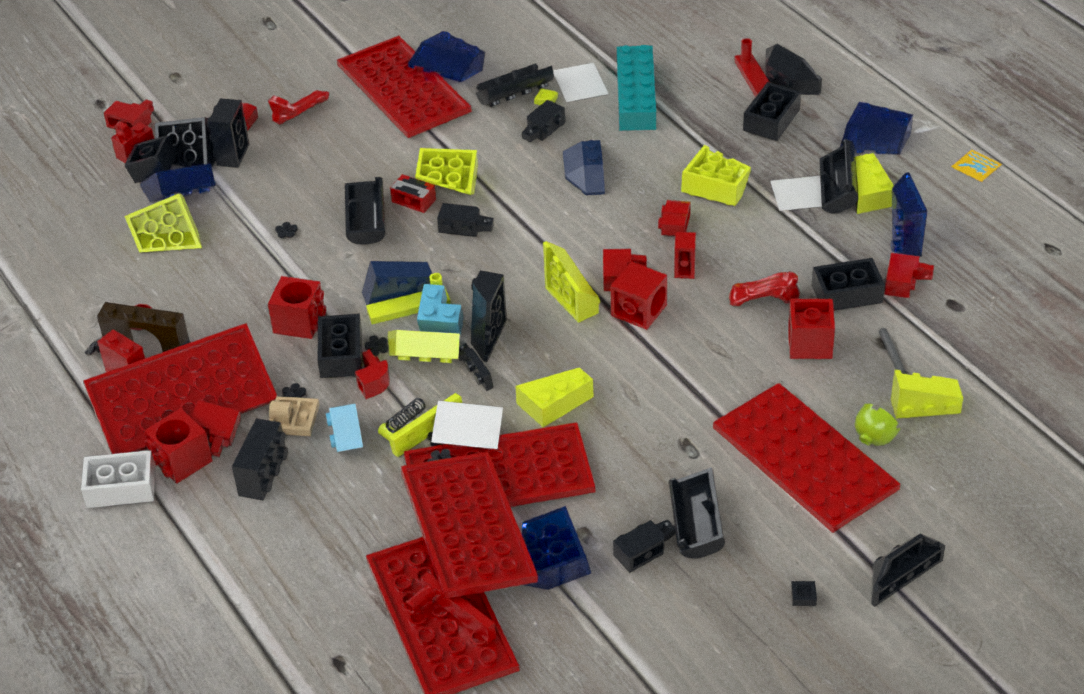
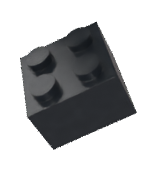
(150, 158)

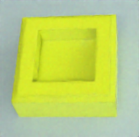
(544, 95)

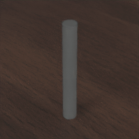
(892, 350)

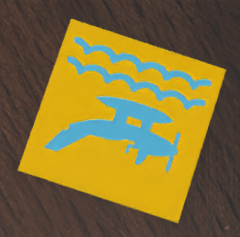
(976, 165)

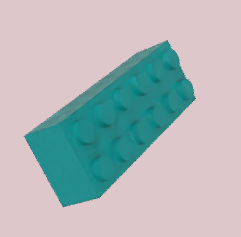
(636, 88)

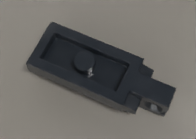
(475, 365)

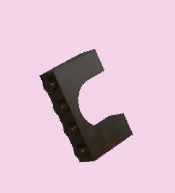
(165, 325)

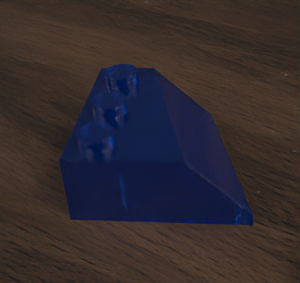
(449, 57)
(878, 129)
(179, 181)
(908, 218)
(554, 549)

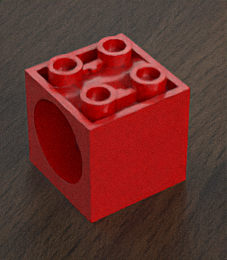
(638, 295)
(296, 307)
(811, 329)
(178, 446)

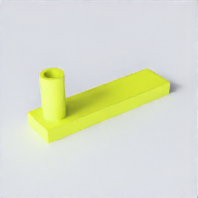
(400, 306)
(414, 431)

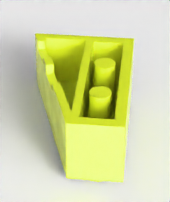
(872, 184)
(554, 395)
(924, 396)

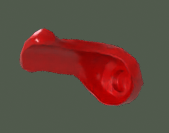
(285, 111)
(779, 285)

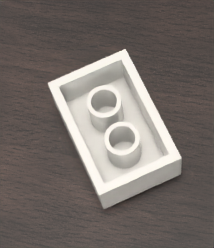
(118, 479)

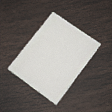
(580, 82)
(797, 193)
(467, 424)

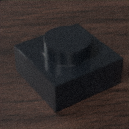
(803, 593)

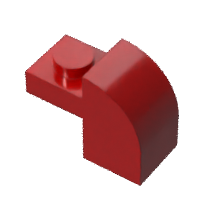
(373, 377)

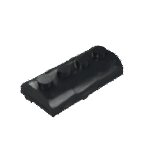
(514, 82)
(839, 178)
(365, 211)
(696, 514)

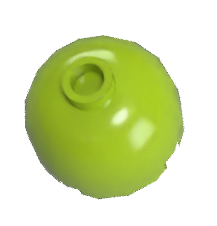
(875, 426)

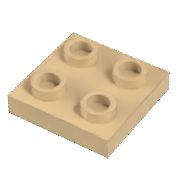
(295, 414)

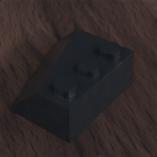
(189, 139)
(488, 312)

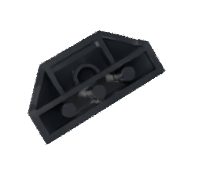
(791, 71)
(904, 565)

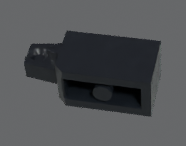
(544, 121)
(462, 220)
(642, 544)

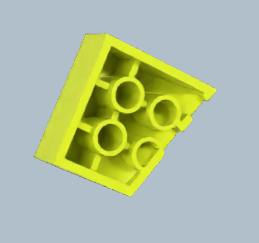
(448, 168)
(715, 177)
(164, 226)
(568, 284)
(423, 345)

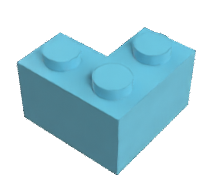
(435, 314)
(345, 427)

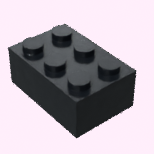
(772, 111)
(228, 132)
(849, 283)
(339, 345)
(259, 459)

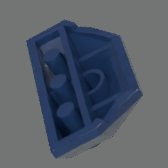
(585, 167)

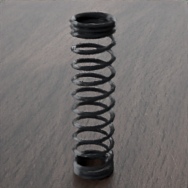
(397, 422)

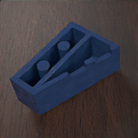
(394, 279)

